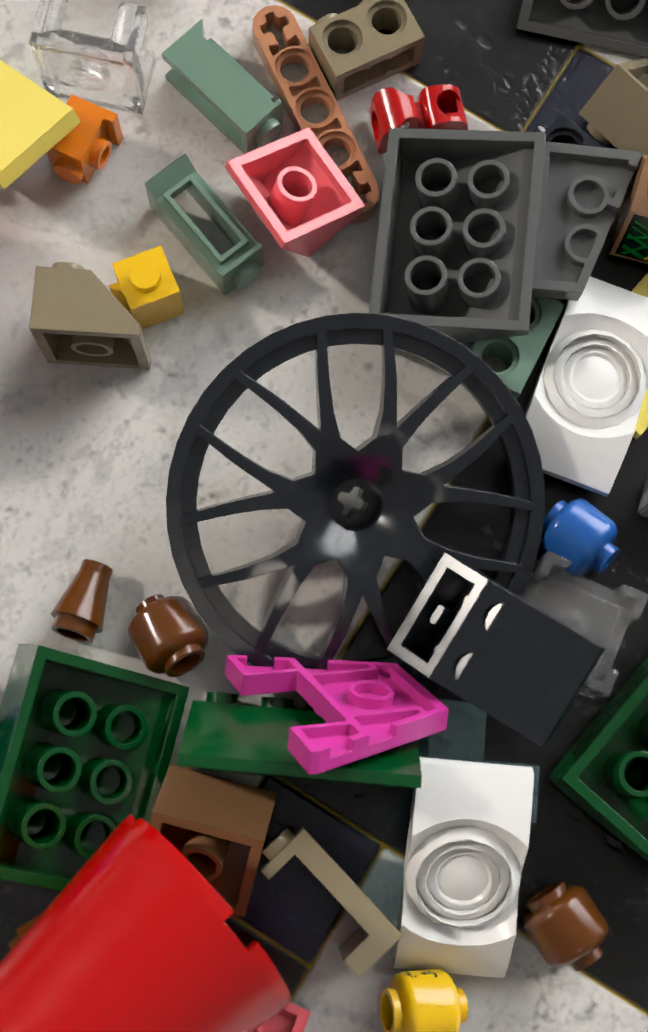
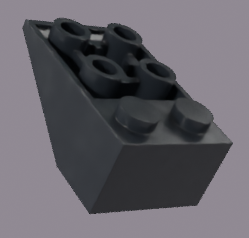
(495, 649)

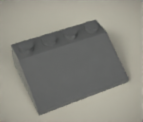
(459, 230)

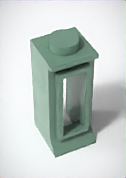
(223, 90)
(234, 268)

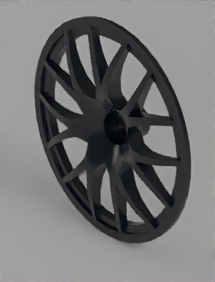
(389, 494)

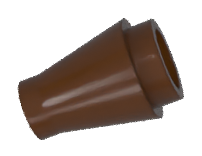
(83, 604)

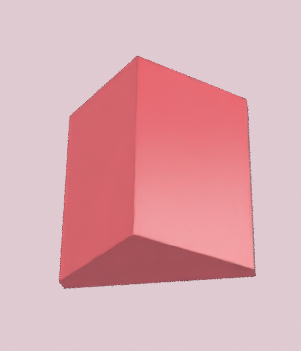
(296, 191)

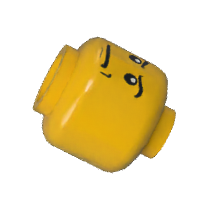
(422, 1003)

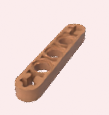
(309, 91)

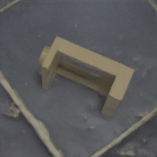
(375, 932)

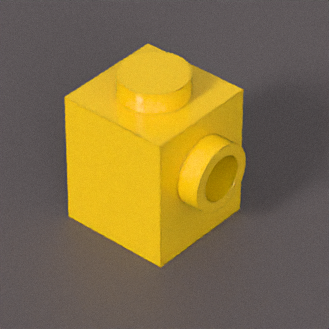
(147, 287)

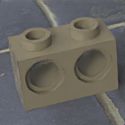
(371, 54)

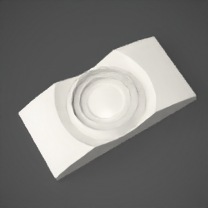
(591, 386)
(464, 867)

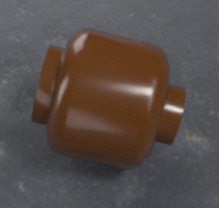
(168, 635)
(566, 926)

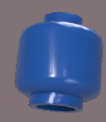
(580, 535)

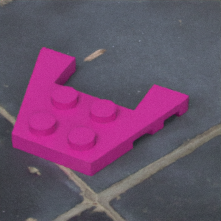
(362, 702)

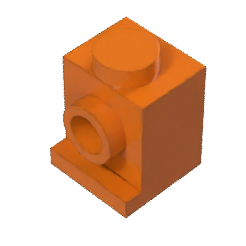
(87, 144)

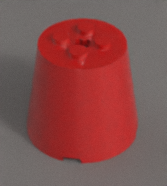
(137, 950)

